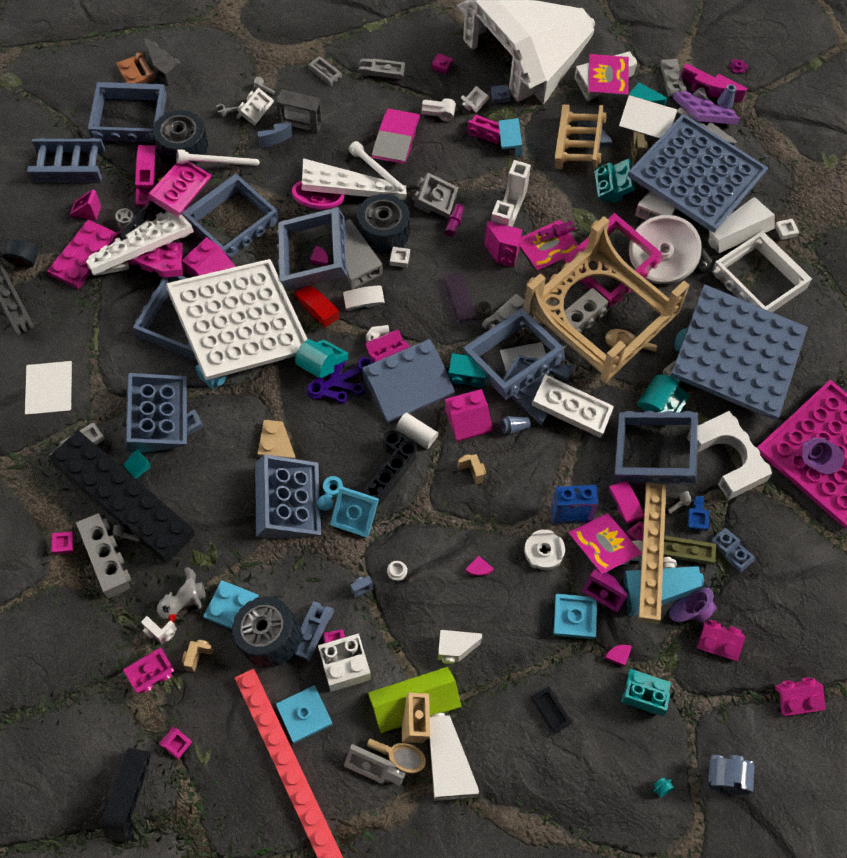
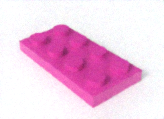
(179, 187)
(71, 263)

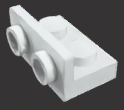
(255, 107)

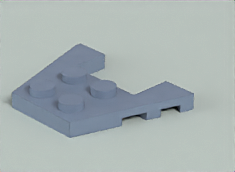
(526, 395)

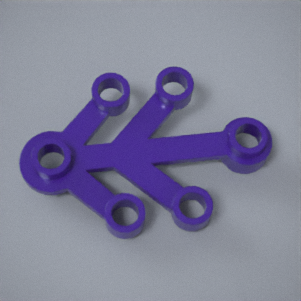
(338, 380)

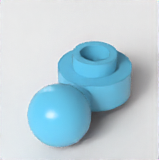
(325, 502)

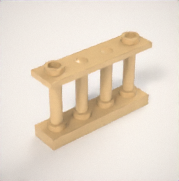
(566, 129)

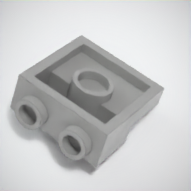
(435, 195)

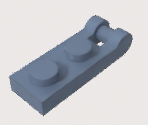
(312, 629)

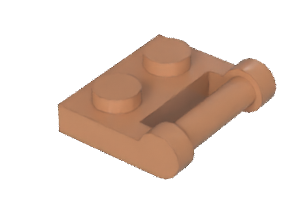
(130, 71)

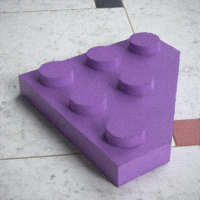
(705, 110)

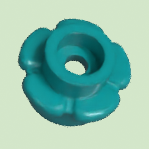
(663, 787)

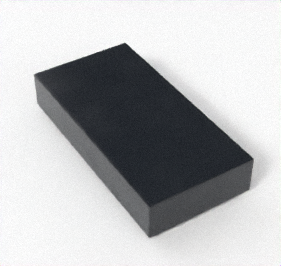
(551, 710)

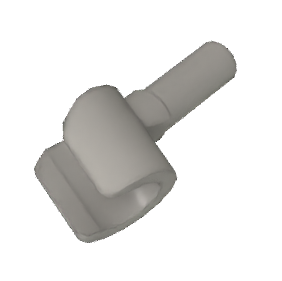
(259, 84)
(701, 93)
(222, 111)
(685, 500)
(118, 533)

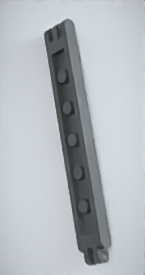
(12, 304)

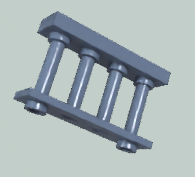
(71, 173)

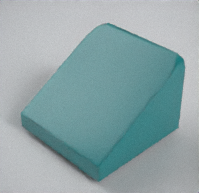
(137, 464)

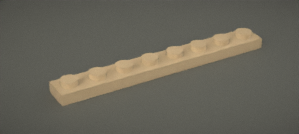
(652, 554)

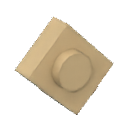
(472, 462)
(191, 657)

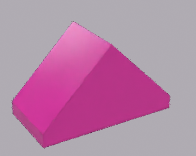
(86, 206)

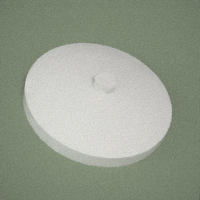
(677, 243)

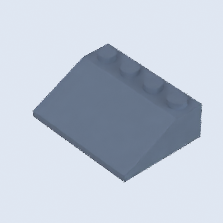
(408, 380)
(156, 412)
(287, 498)

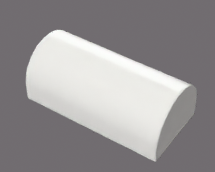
(416, 430)

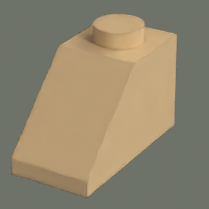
(416, 718)

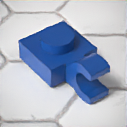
(697, 517)

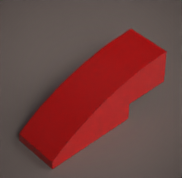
(317, 305)

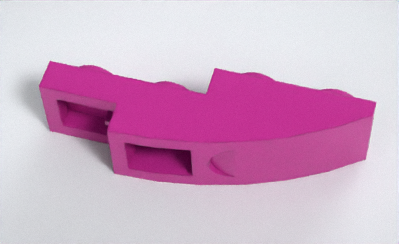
(713, 85)
(145, 173)

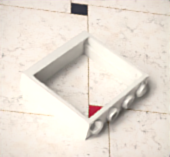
(776, 257)

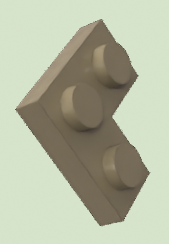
(638, 147)

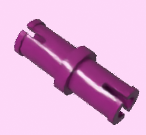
(454, 220)
(556, 231)

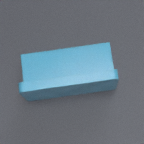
(511, 135)

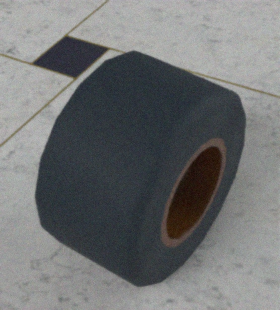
(20, 252)

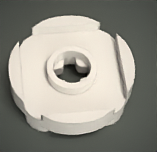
(551, 541)

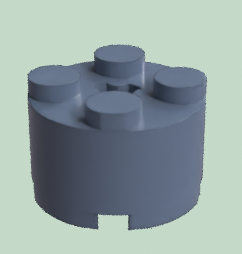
(731, 774)

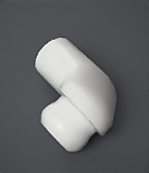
(375, 332)

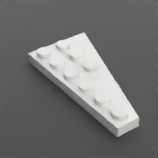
(330, 179)
(141, 240)

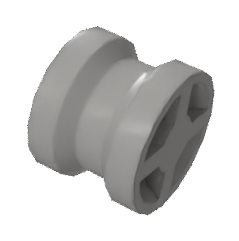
(123, 216)

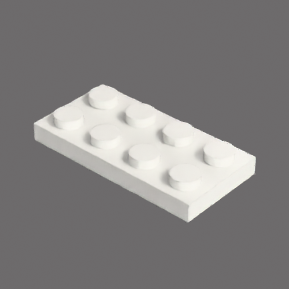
(572, 406)

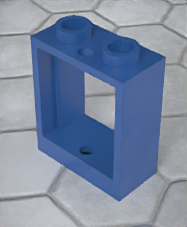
(582, 503)

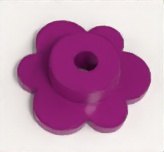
(738, 66)

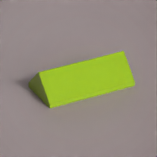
(390, 701)

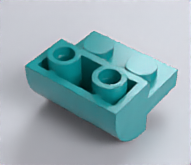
(613, 181)
(319, 357)
(663, 395)
(646, 693)

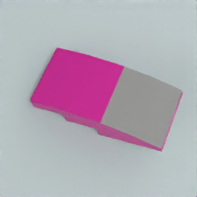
(395, 136)

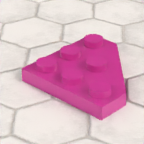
(164, 260)

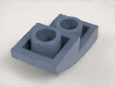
(272, 137)
(732, 551)

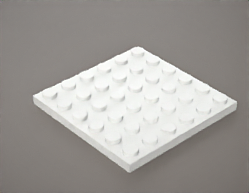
(237, 318)

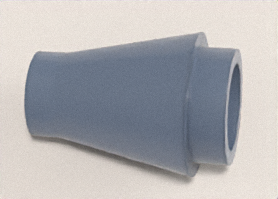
(727, 97)
(514, 424)

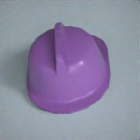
(822, 455)
(696, 606)

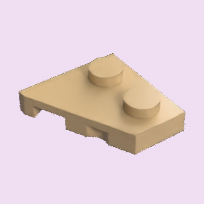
(275, 440)

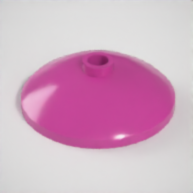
(316, 200)

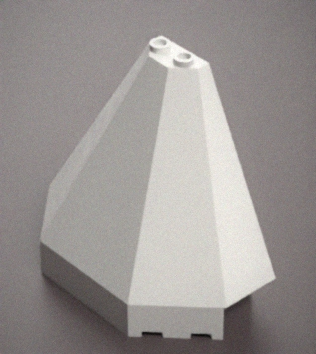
(538, 36)

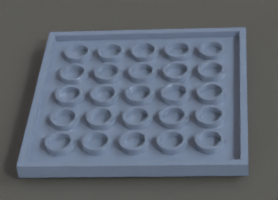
(698, 172)
(739, 352)

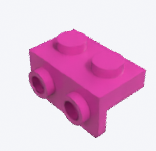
(484, 129)
(386, 346)
(721, 640)
(149, 670)
(801, 696)

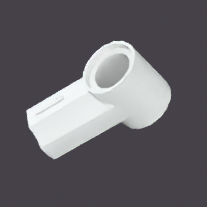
(443, 109)

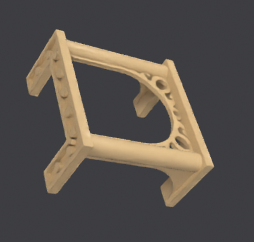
(603, 253)

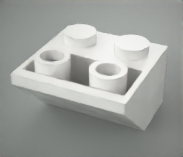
(344, 662)

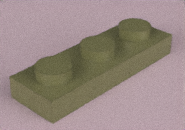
(689, 550)

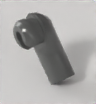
(706, 261)

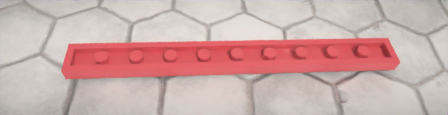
(287, 766)

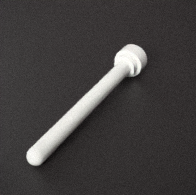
(357, 150)
(182, 157)

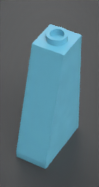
(675, 585)

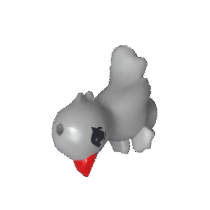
(187, 595)

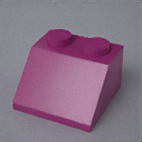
(503, 242)
(206, 259)
(468, 415)

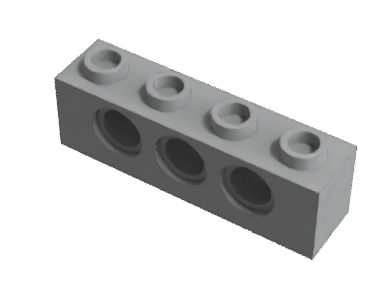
(577, 312)
(110, 584)

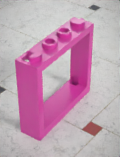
(652, 262)

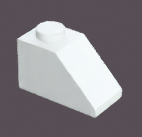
(457, 645)

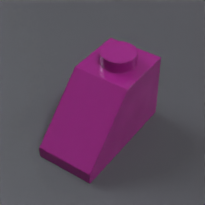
(605, 590)

